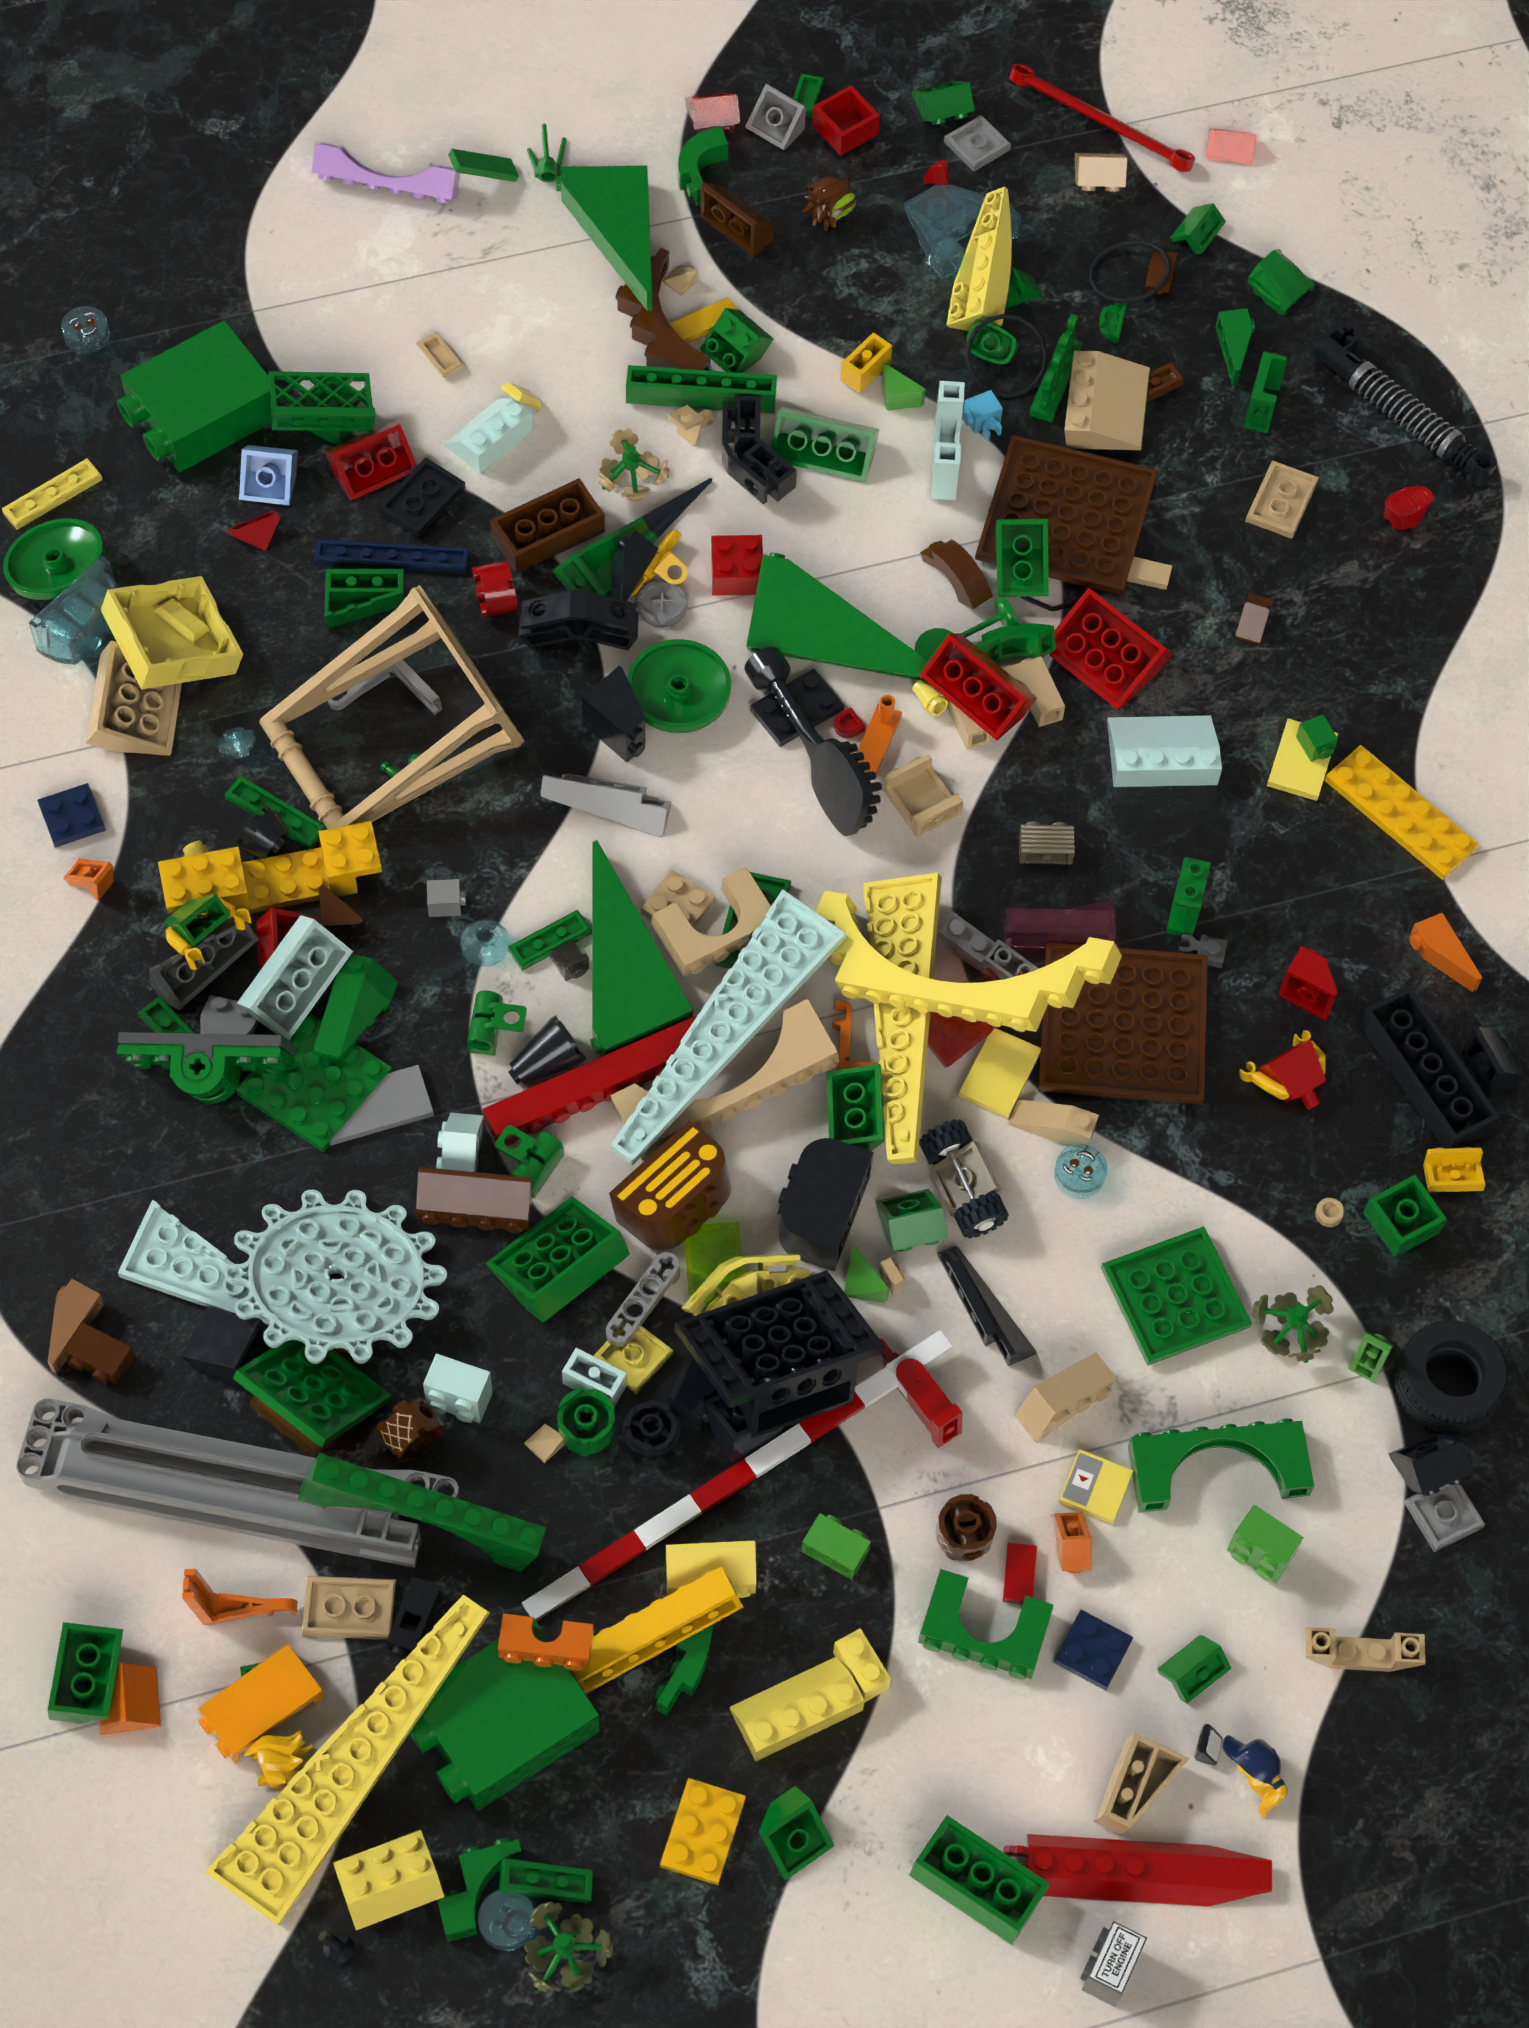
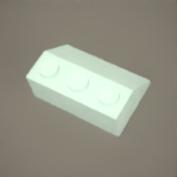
(491, 433)

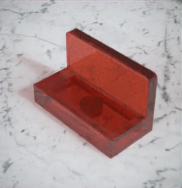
(1231, 146)

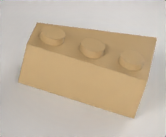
(1065, 1396)
(1136, 1781)

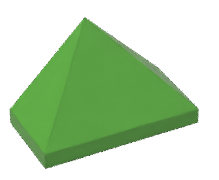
(863, 1280)

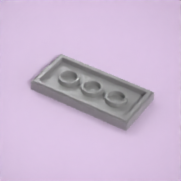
(394, 1102)

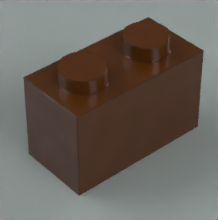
(98, 1354)

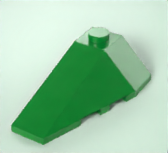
(355, 1001)

